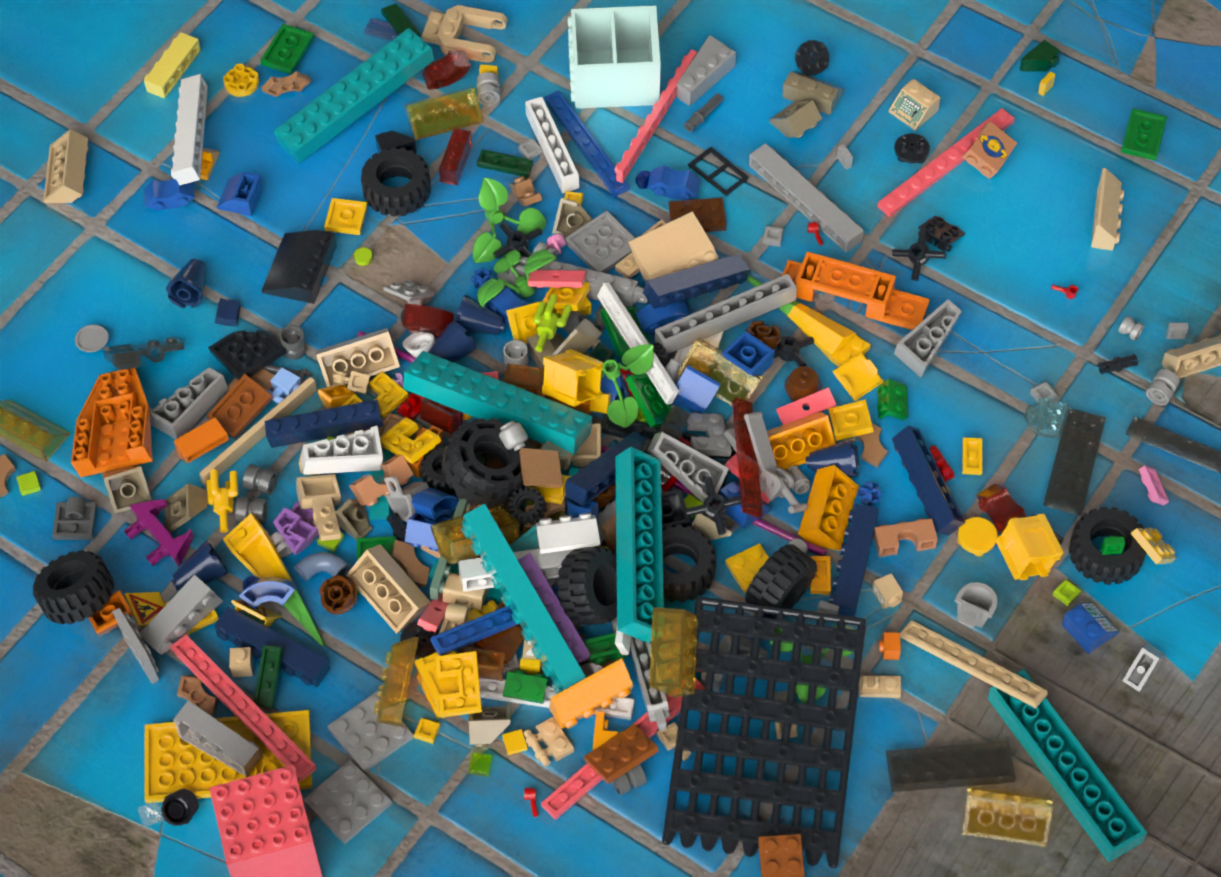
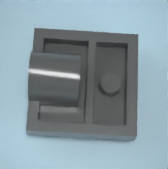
(74, 520)

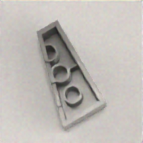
(705, 70)
(188, 404)
(687, 464)
(216, 739)

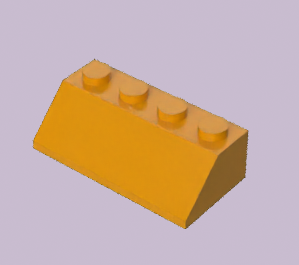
(796, 439)
(828, 508)
(591, 694)

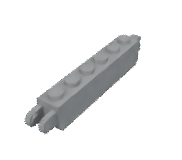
(626, 289)
(654, 700)

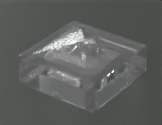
(150, 814)

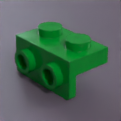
(892, 400)
(603, 649)
(525, 687)

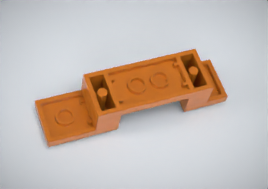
(860, 285)

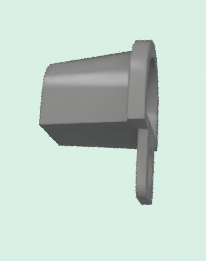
(401, 498)
(975, 604)

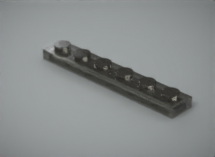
(1175, 444)

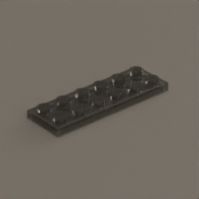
(1074, 462)
(950, 766)

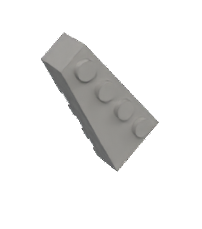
(926, 339)
(180, 615)

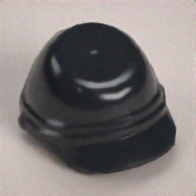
(179, 807)

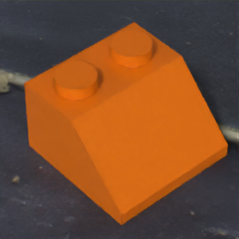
(104, 620)

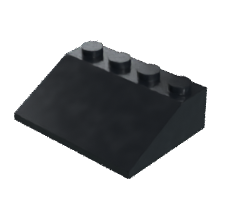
(300, 265)

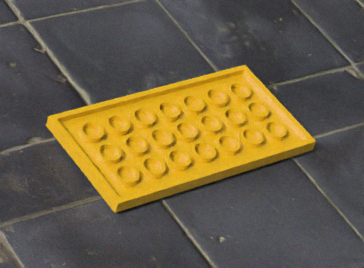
(178, 765)

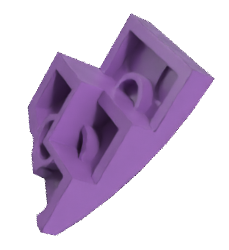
(296, 527)

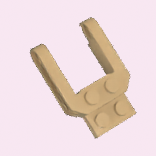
(446, 28)

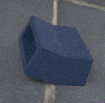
(227, 312)

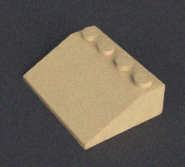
(672, 247)

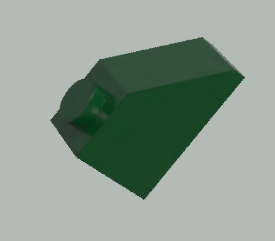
(1040, 58)

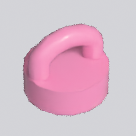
(557, 242)

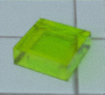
(480, 764)

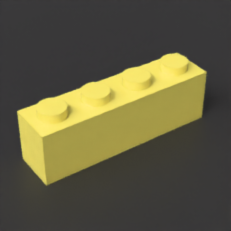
(172, 65)

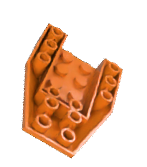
(113, 425)

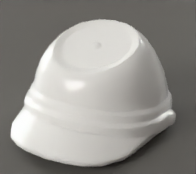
(418, 342)

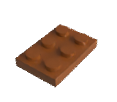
(240, 406)
(621, 754)
(781, 856)

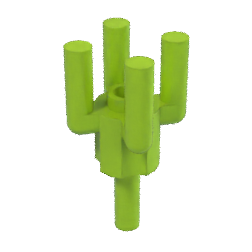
(548, 321)

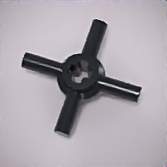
(516, 241)
(922, 257)
(789, 349)
(708, 508)

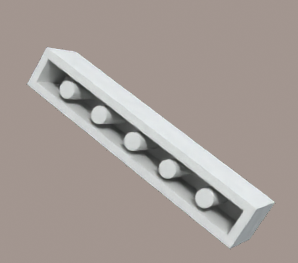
(552, 145)
(475, 578)

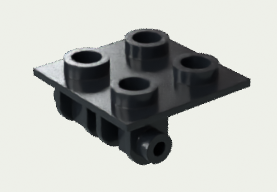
(942, 233)

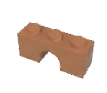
(368, 491)
(919, 532)

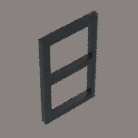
(726, 164)

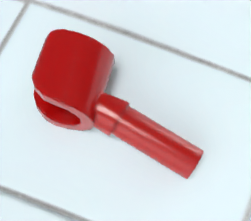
(813, 228)
(1070, 292)
(530, 794)

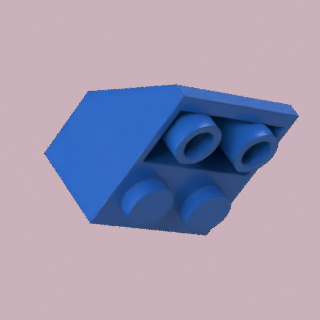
(241, 193)

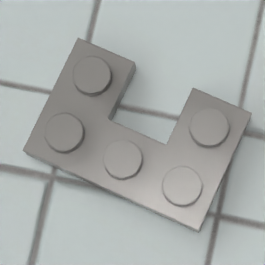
(715, 443)

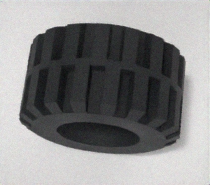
(428, 466)

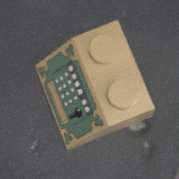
(915, 104)

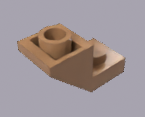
(524, 191)

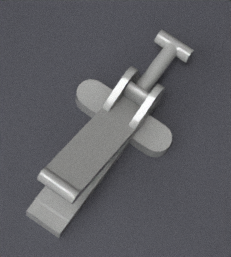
(773, 479)

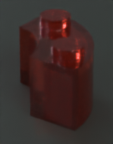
(446, 70)
(426, 319)
(999, 506)

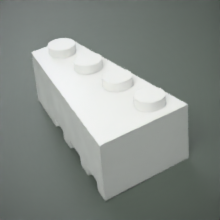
(344, 454)

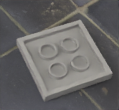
(601, 243)
(137, 646)
(365, 738)
(347, 802)

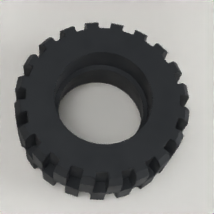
(396, 199)
(699, 548)
(1106, 567)
(782, 579)
(589, 585)
(73, 587)

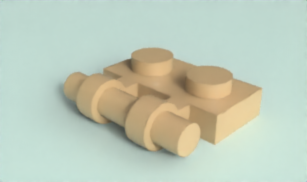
(554, 739)

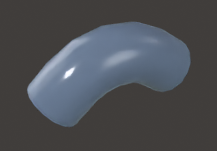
(321, 563)

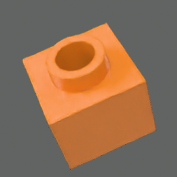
(890, 646)

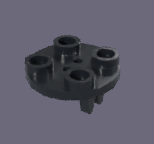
(804, 59)
(911, 154)
(423, 648)

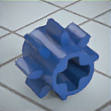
(481, 276)
(869, 493)

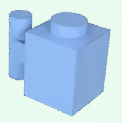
(283, 384)

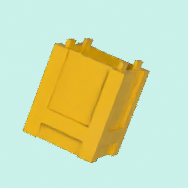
(572, 377)
(1029, 546)
(431, 684)

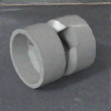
(488, 89)
(515, 353)
(1162, 387)

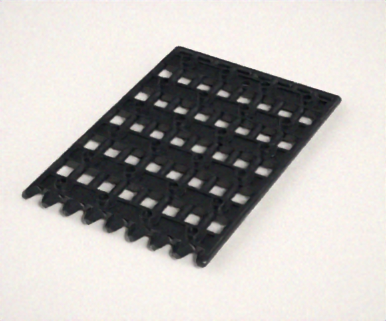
(731, 829)

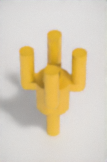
(222, 498)

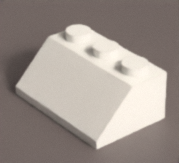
(567, 533)

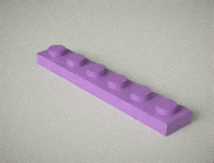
(554, 608)

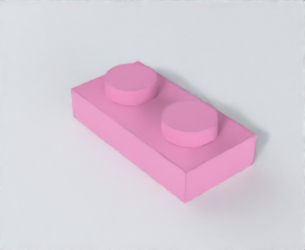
(1154, 486)

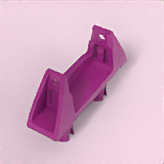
(146, 520)

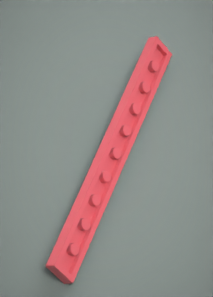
(652, 121)
(938, 167)
(243, 707)
(587, 778)

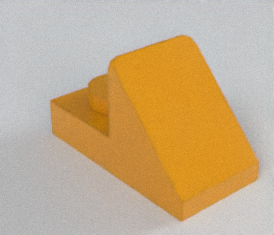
(208, 161)
(334, 396)
(601, 731)

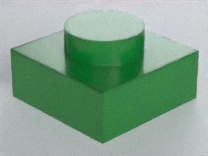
(1112, 545)

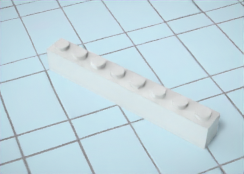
(189, 130)

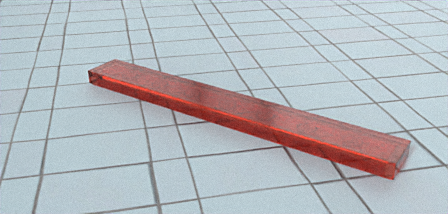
(747, 460)

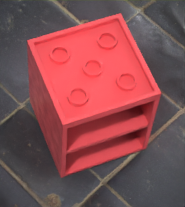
(265, 826)

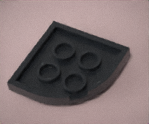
(247, 352)

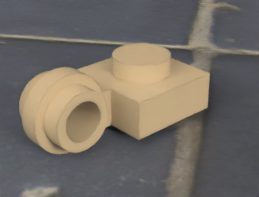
(357, 382)
(668, 738)

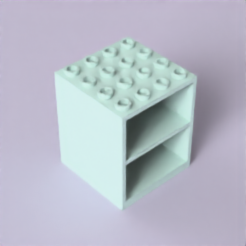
(614, 56)

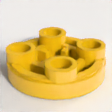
(241, 81)
(977, 536)

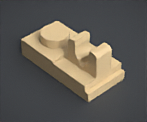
(880, 686)

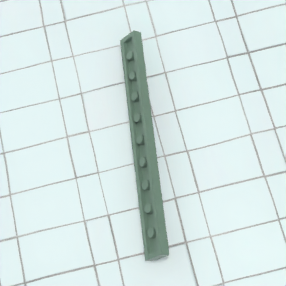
(443, 567)

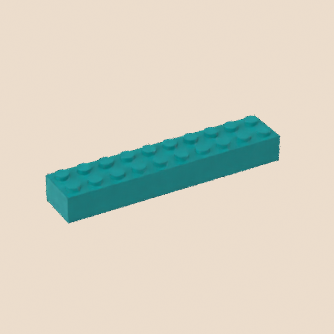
(354, 95)
(491, 398)
(638, 542)
(522, 599)
(1071, 773)

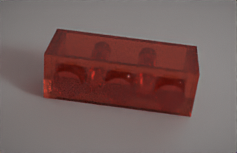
(455, 156)

